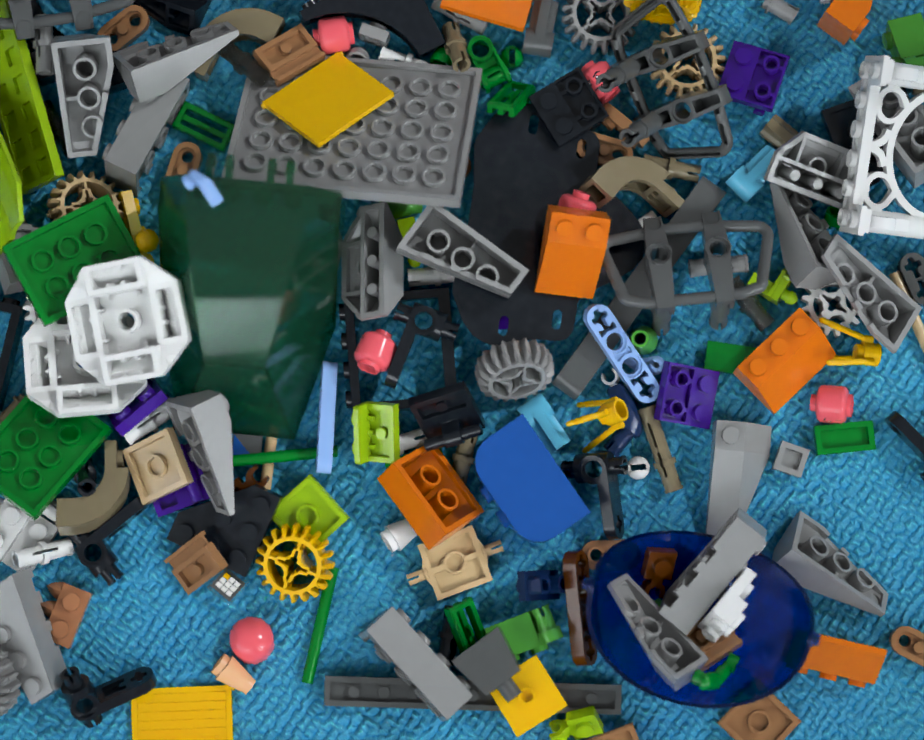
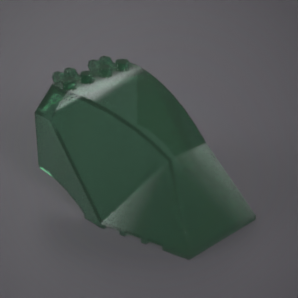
(255, 291)

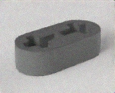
(909, 278)

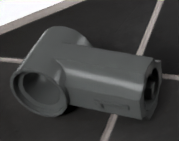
(540, 34)

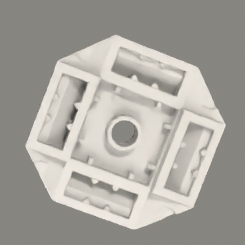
(99, 327)
(60, 384)

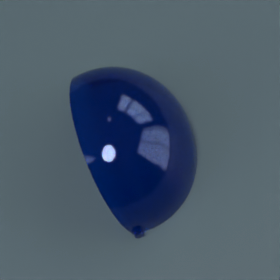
(773, 634)

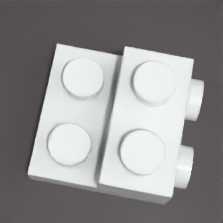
(21, 532)
(728, 610)

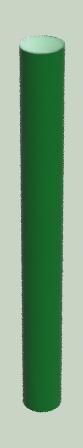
(277, 456)
(319, 629)

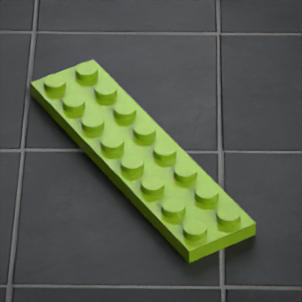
(24, 114)

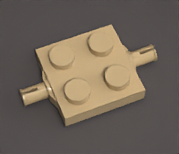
(455, 563)

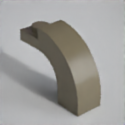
(252, 25)
(633, 175)
(90, 512)

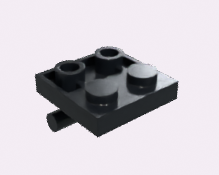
(569, 107)
(447, 416)

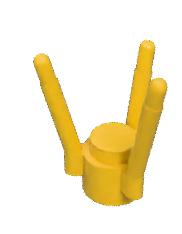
(865, 353)
(611, 413)

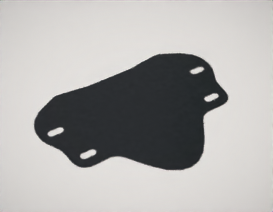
(512, 188)

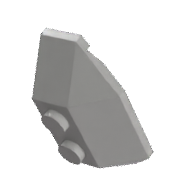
(810, 168)
(369, 263)

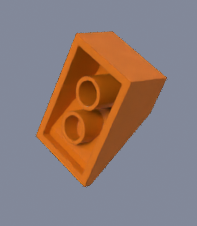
(845, 19)
(572, 251)

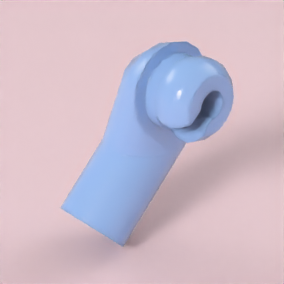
(204, 184)
(654, 363)

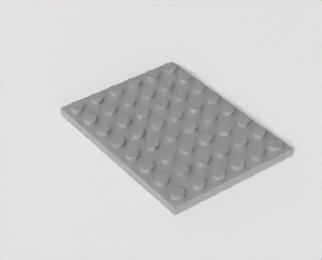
(399, 153)

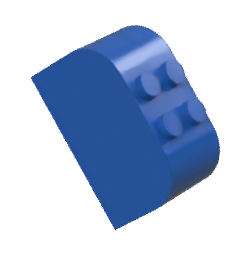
(526, 484)

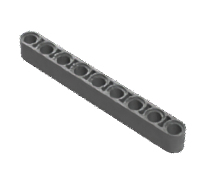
(589, 355)

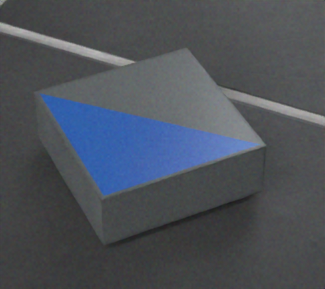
(246, 444)

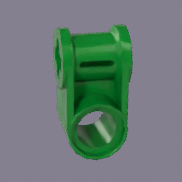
(493, 68)

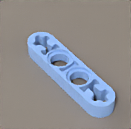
(617, 356)
(326, 417)

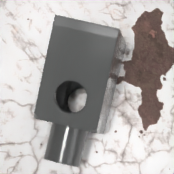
(491, 665)

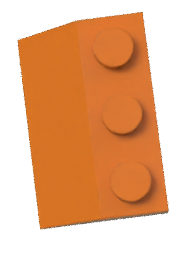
(505, 13)
(785, 361)
(430, 495)
(845, 659)

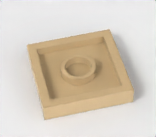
(158, 466)

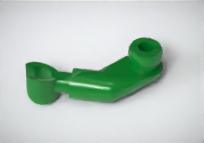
(715, 679)

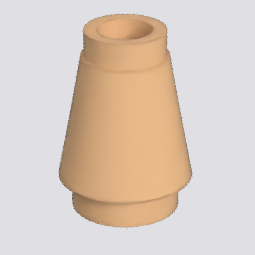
(233, 674)

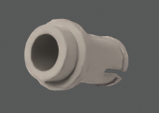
(780, 9)

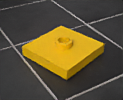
(536, 701)

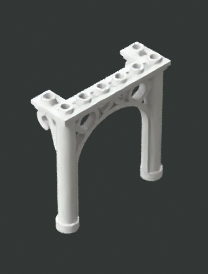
(854, 216)

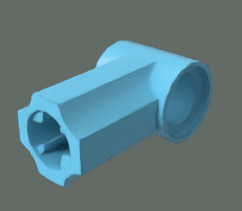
(750, 178)
(543, 422)

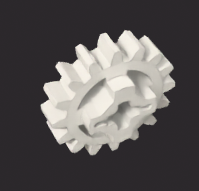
(822, 298)

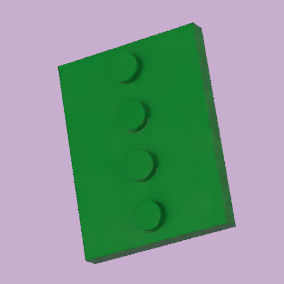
(54, 254)
(43, 454)

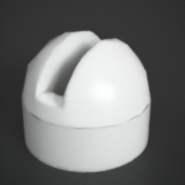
(638, 474)

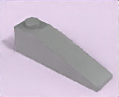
(909, 143)
(801, 239)
(208, 430)
(736, 467)

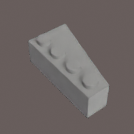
(140, 135)
(458, 250)
(712, 571)
(28, 637)
(417, 663)

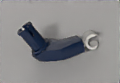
(633, 424)

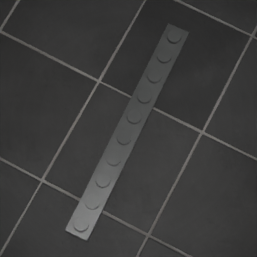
(394, 693)

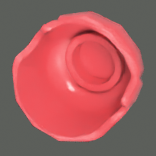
(251, 640)

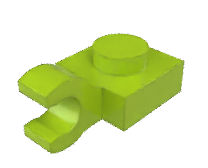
(579, 723)

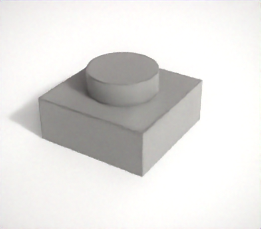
(374, 34)
(790, 459)

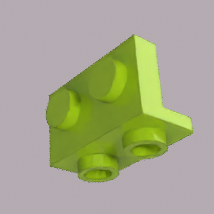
(375, 432)

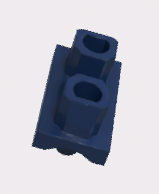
(539, 585)

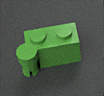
(905, 39)
(529, 631)

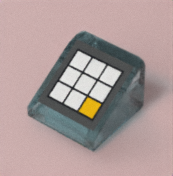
(228, 586)

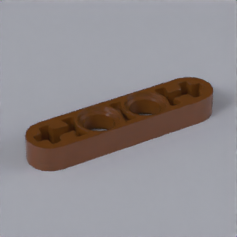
(574, 570)

